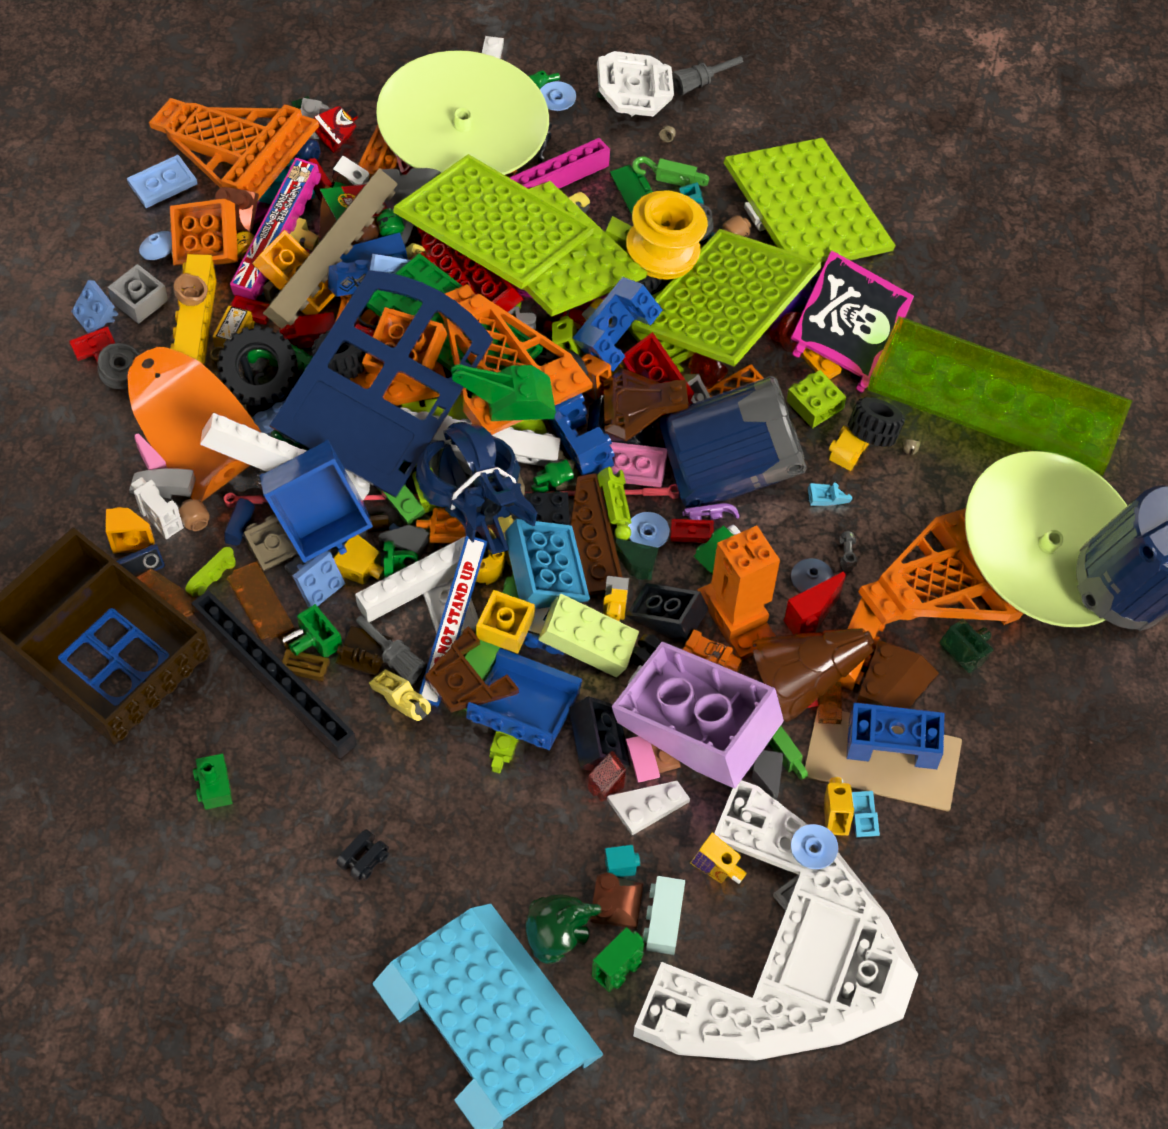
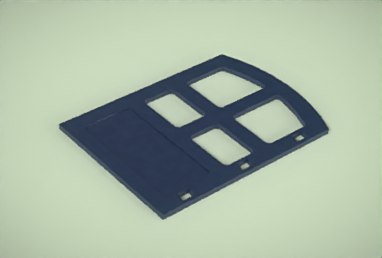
(359, 423)

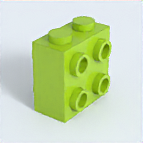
(816, 398)

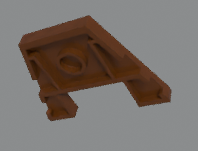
(459, 683)

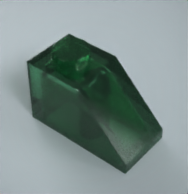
(637, 558)

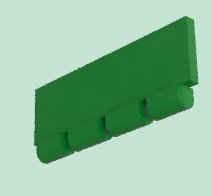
(630, 185)

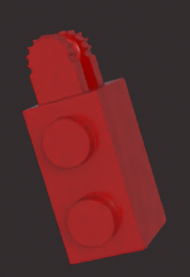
(308, 328)

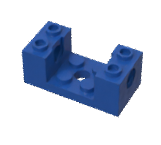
(624, 304)
(588, 451)
(872, 730)

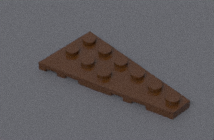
(594, 535)

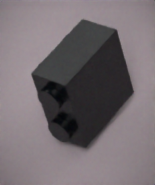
(550, 506)

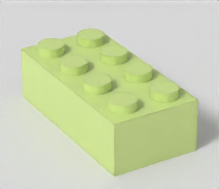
(588, 635)

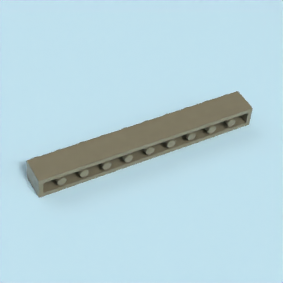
(330, 248)

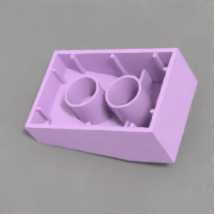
(700, 713)

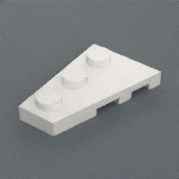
(647, 805)

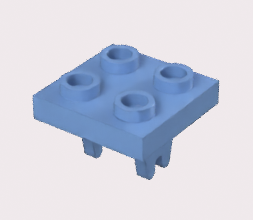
(93, 308)
(318, 579)

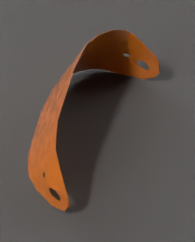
(176, 410)

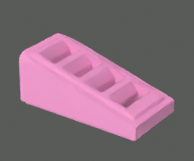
(149, 455)

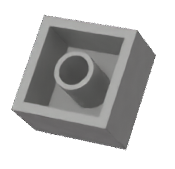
(138, 293)

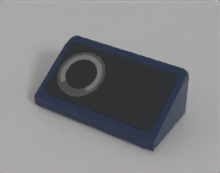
(143, 560)

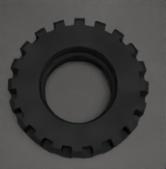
(253, 340)

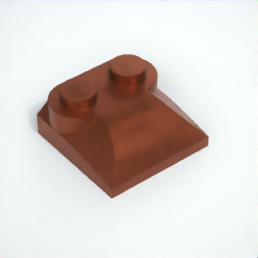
(245, 206)
(619, 901)

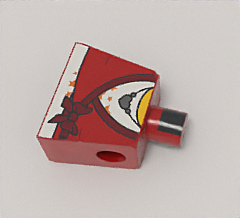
(336, 126)

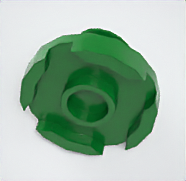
(394, 559)

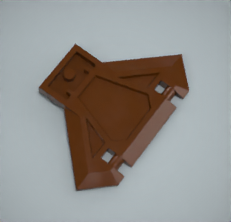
(637, 401)

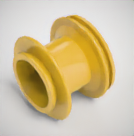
(666, 234)

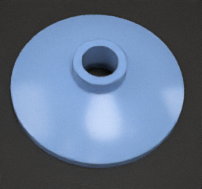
(558, 95)
(156, 245)
(649, 523)
(816, 837)

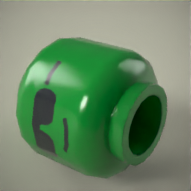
(389, 223)

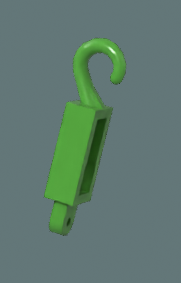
(672, 172)
(791, 755)

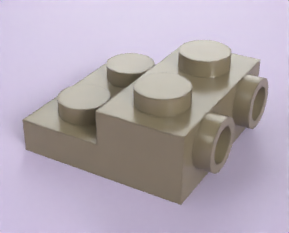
(269, 543)

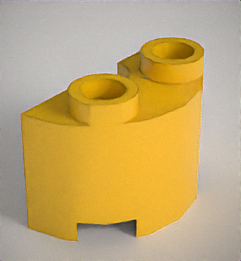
(847, 449)
(491, 568)

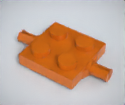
(443, 527)

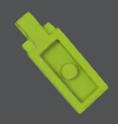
(502, 750)

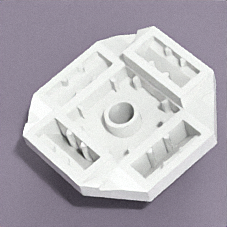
(634, 83)

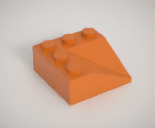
(204, 230)
(391, 329)

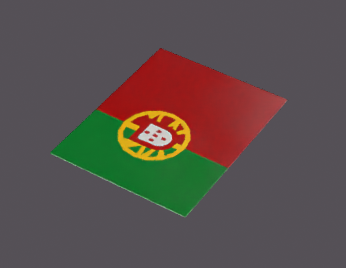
(341, 197)

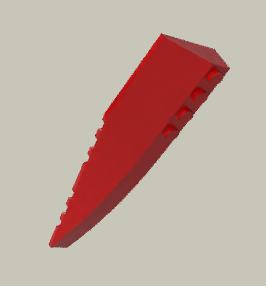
(466, 270)

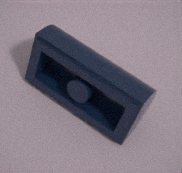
(238, 522)

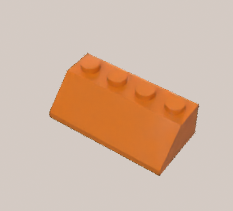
(867, 620)

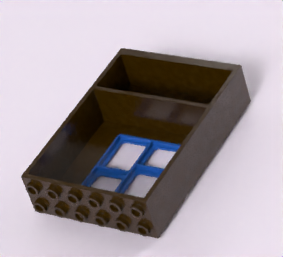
(62, 605)

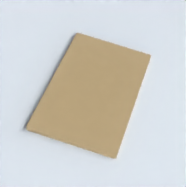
(886, 772)

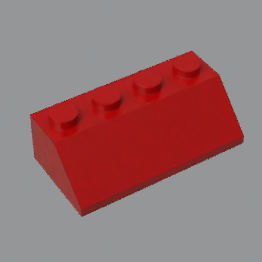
(653, 362)

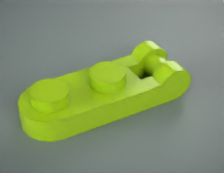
(211, 572)

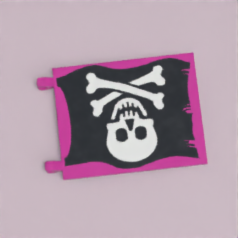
(850, 316)

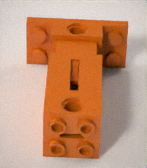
(740, 587)

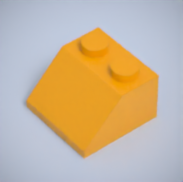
(127, 531)

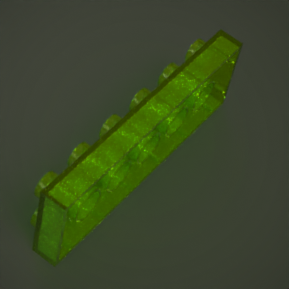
(999, 394)

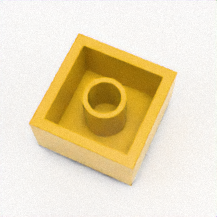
(505, 621)

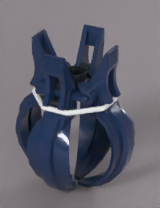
(493, 495)

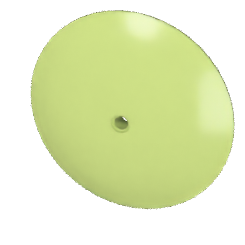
(462, 106)
(1028, 530)

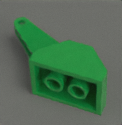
(512, 394)

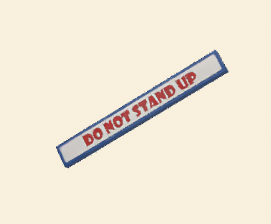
(455, 608)

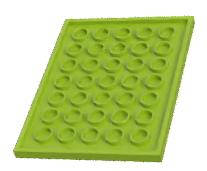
(808, 201)
(494, 221)
(585, 271)
(729, 296)

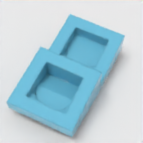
(864, 817)

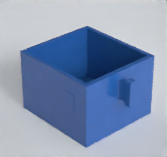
(316, 501)

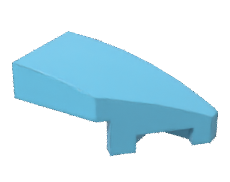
(827, 495)

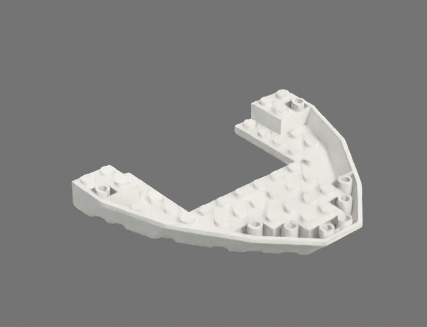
(828, 974)

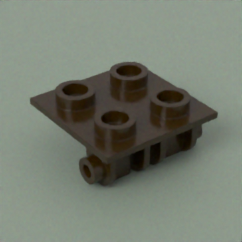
(360, 652)

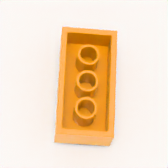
(280, 263)

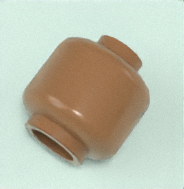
(737, 226)
(194, 515)

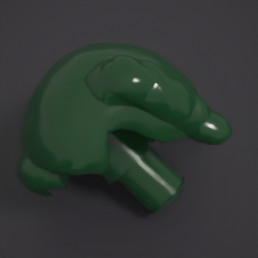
(557, 925)

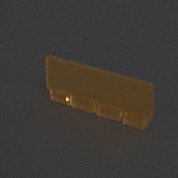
(259, 601)

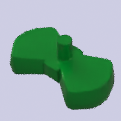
(543, 487)

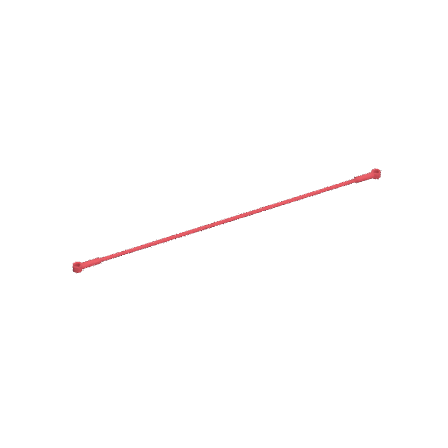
(660, 491)

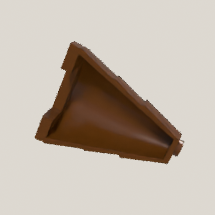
(809, 664)

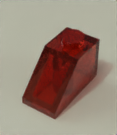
(607, 777)

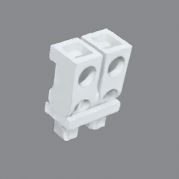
(160, 513)

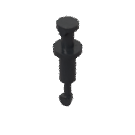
(543, 147)

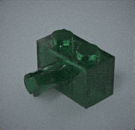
(967, 645)

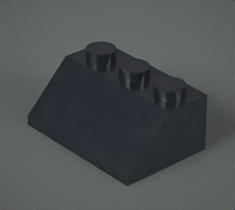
(597, 733)

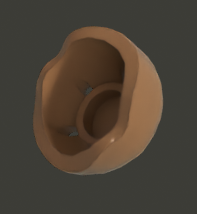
(190, 295)

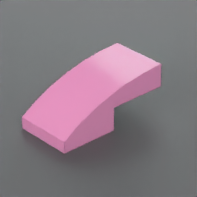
(642, 758)

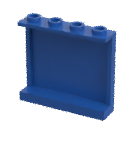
(537, 709)

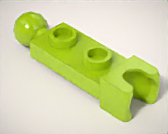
(616, 501)

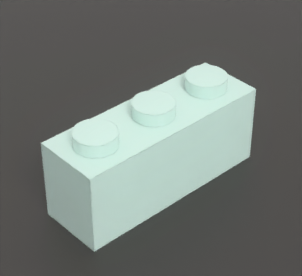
(664, 915)

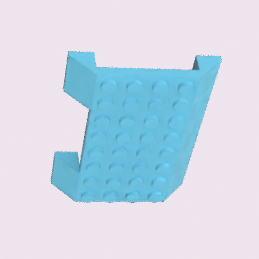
(491, 1011)

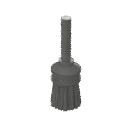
(699, 75)
(396, 654)

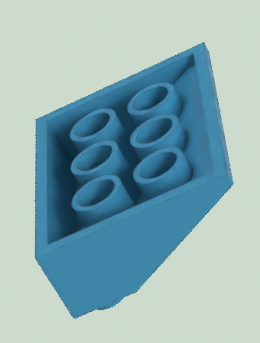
(545, 562)

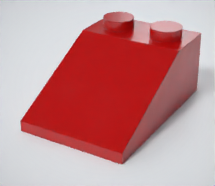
(809, 609)

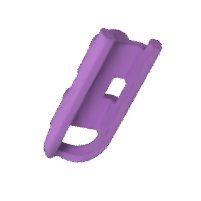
(714, 511)

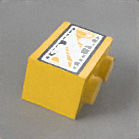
(231, 322)

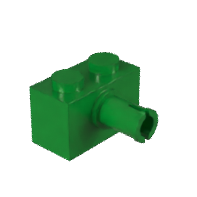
(317, 633)
(213, 781)

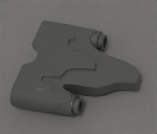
(406, 186)

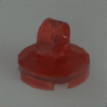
(786, 330)
(708, 369)

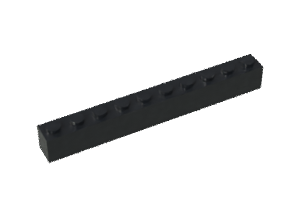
(274, 674)

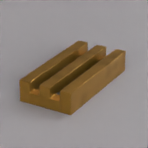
(301, 666)

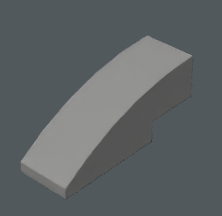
(168, 481)

